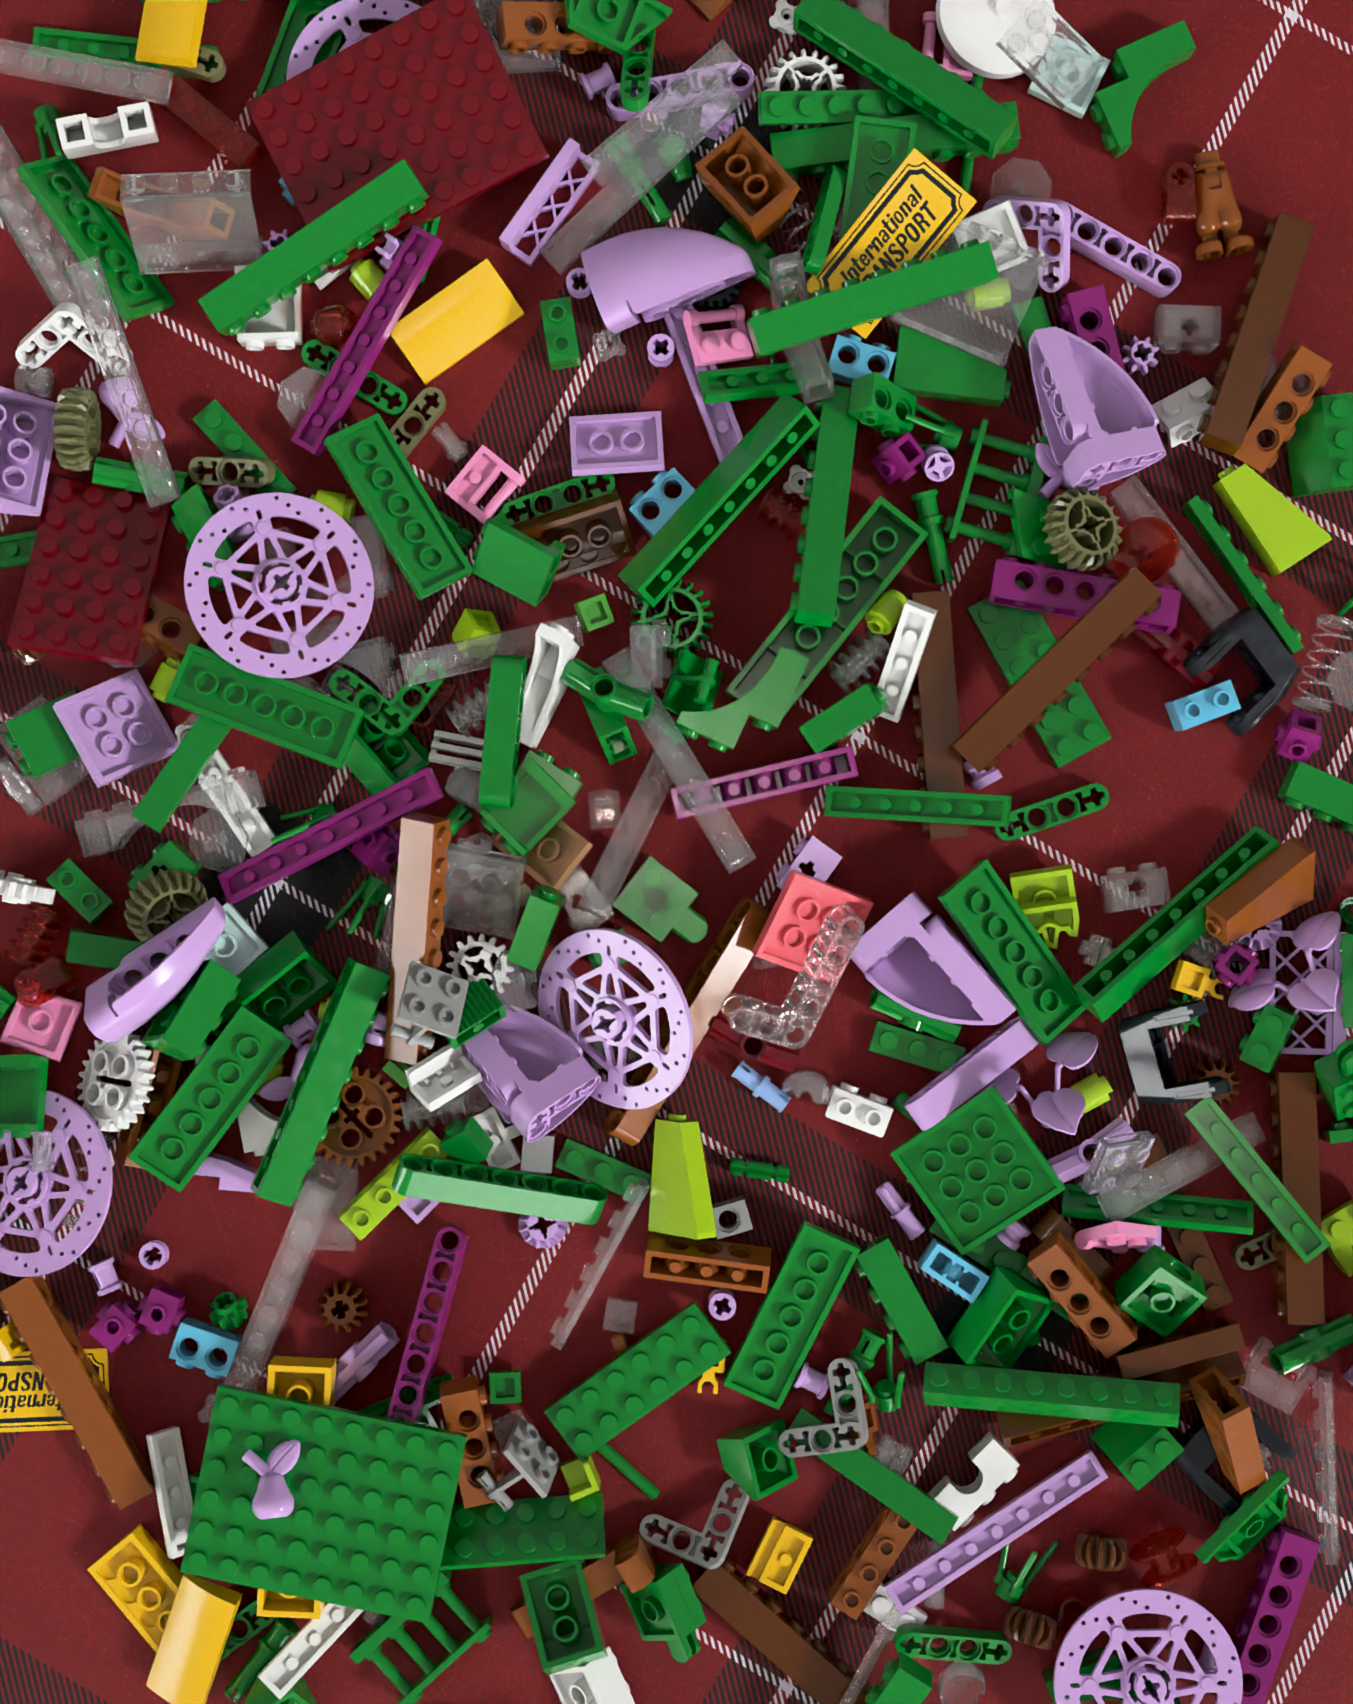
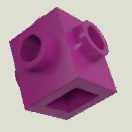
(898, 458)
(1299, 735)
(378, 850)
(1242, 955)
(162, 1309)
(116, 1324)

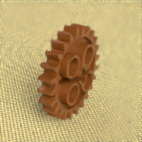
(373, 1098)

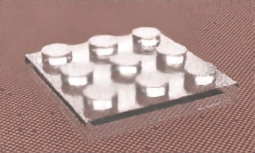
(483, 891)

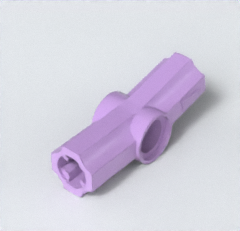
(1073, 1163)
(363, 1357)

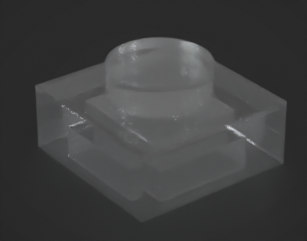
(1204, 949)
(620, 1315)

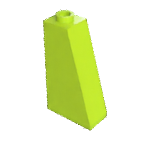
(1268, 519)
(680, 1181)

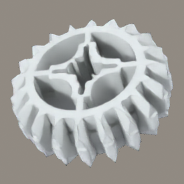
(798, 81)

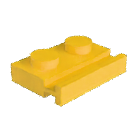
(779, 1555)

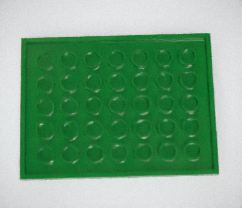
(365, 1511)

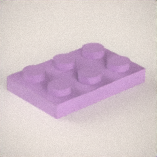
(616, 443)

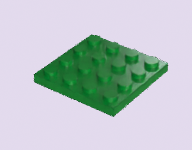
(978, 1170)

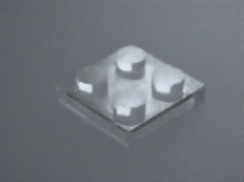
(1117, 1160)

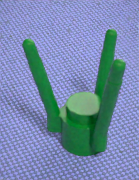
(46, 126)
(945, 432)
(322, 813)
(373, 893)
(885, 1394)
(1014, 1585)

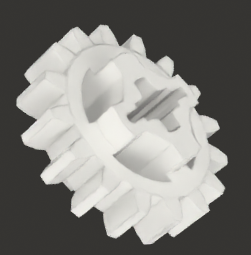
(486, 954)

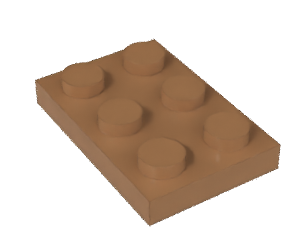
(553, 856)

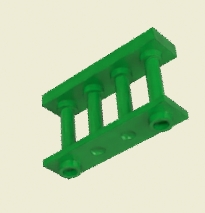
(1027, 482)
(393, 1627)

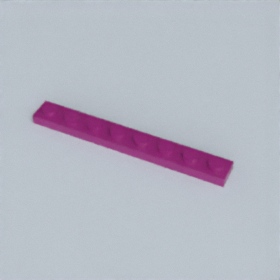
(367, 340)
(330, 835)

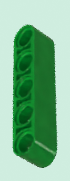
(502, 731)

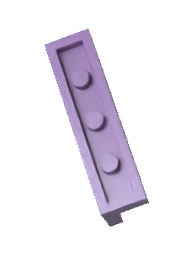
(538, 199)

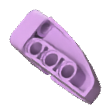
(659, 272)
(1091, 410)
(929, 968)
(125, 1002)
(531, 1072)

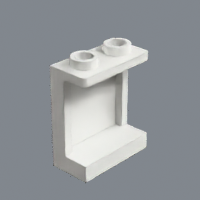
(278, 328)

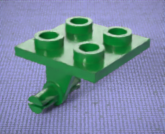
(692, 684)

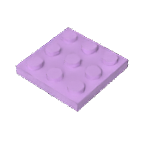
(116, 727)

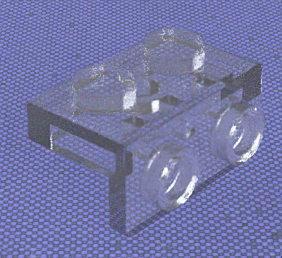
(648, 654)

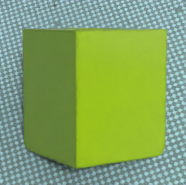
(474, 624)
(581, 1477)

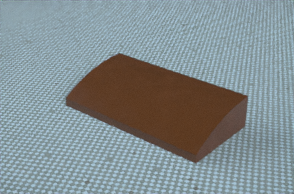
(591, 530)
(1178, 1348)

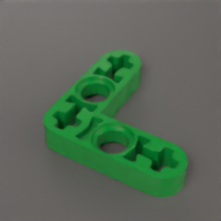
(396, 706)

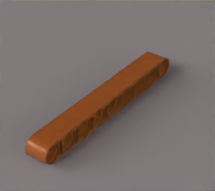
(704, 996)

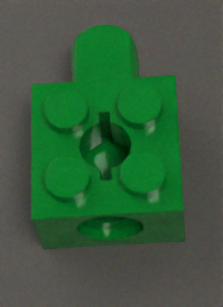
(661, 903)
(1335, 1080)
(1171, 1301)
(668, 1610)

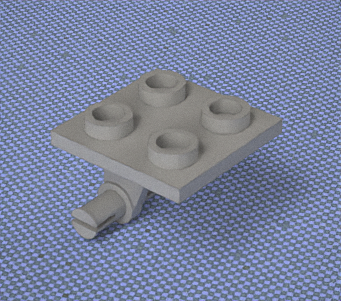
(431, 1003)
(531, 1459)

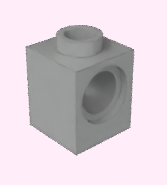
(539, 1155)
(742, 1222)

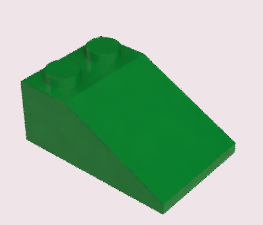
(562, 1616)

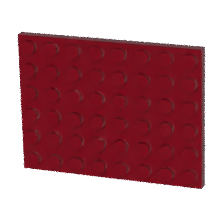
(408, 92)

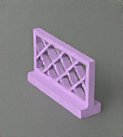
(1334, 1030)

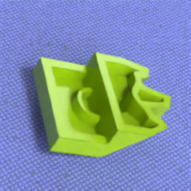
(1048, 901)
(1338, 1229)

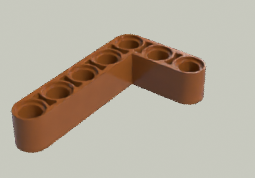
(625, 1561)

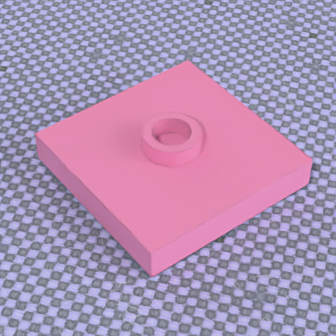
(43, 1028)

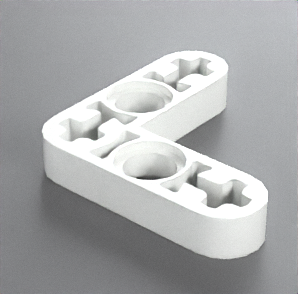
(62, 329)

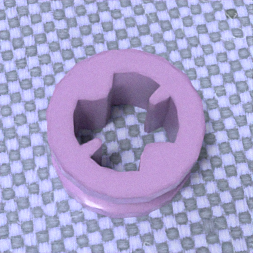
(579, 294)
(144, 1259)

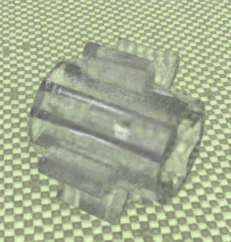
(1095, 949)

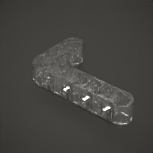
(804, 988)

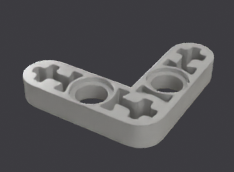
(843, 1419)
(700, 1541)

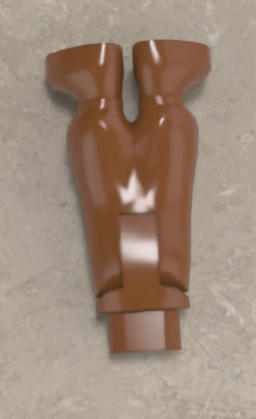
(1217, 210)

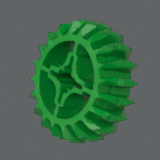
(686, 617)

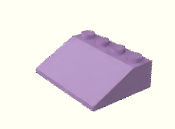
(24, 451)

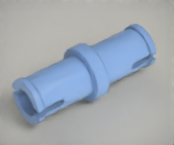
(761, 1086)

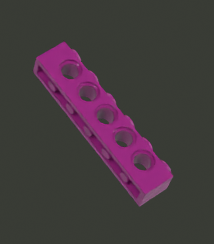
(1092, 304)
(1067, 603)
(778, 779)
(1283, 1608)

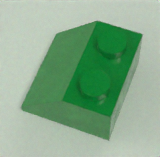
(1137, 1449)

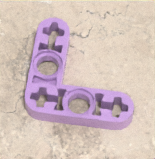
(1047, 229)

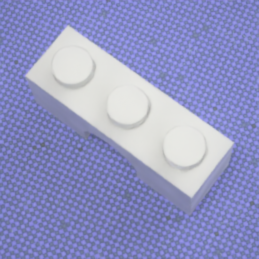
(88, 136)
(994, 1466)

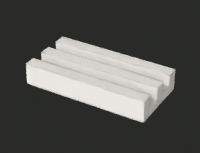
(457, 739)

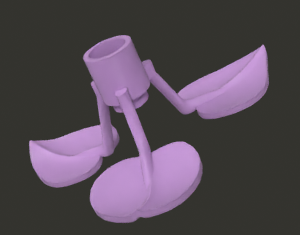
(1316, 991)
(1065, 1106)

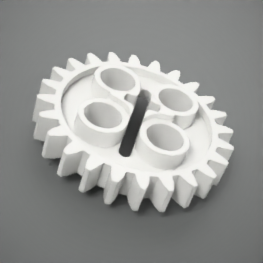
(23, 890)
(113, 1104)

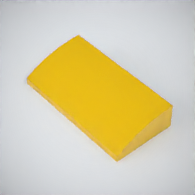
(171, 32)
(456, 321)
(140, 1582)
(193, 1641)

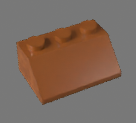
(748, 183)

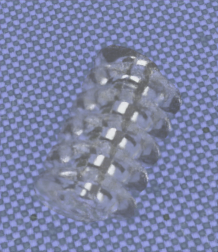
(860, 659)
(471, 711)
(416, 1112)

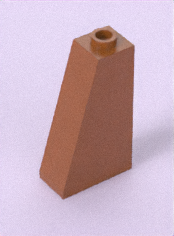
(1264, 893)
(1229, 1429)

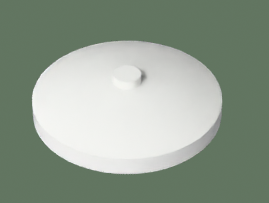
(973, 29)

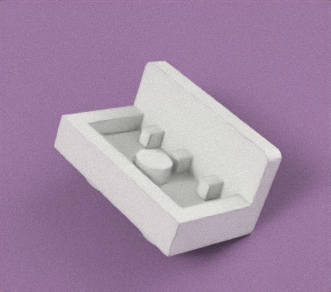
(1182, 411)
(442, 1077)
(858, 1111)

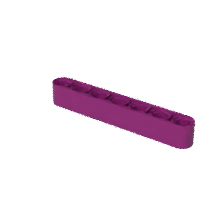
(436, 1319)

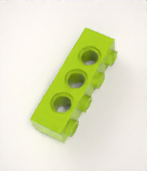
(379, 1197)

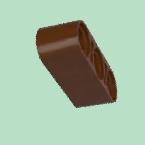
(1052, 1223)

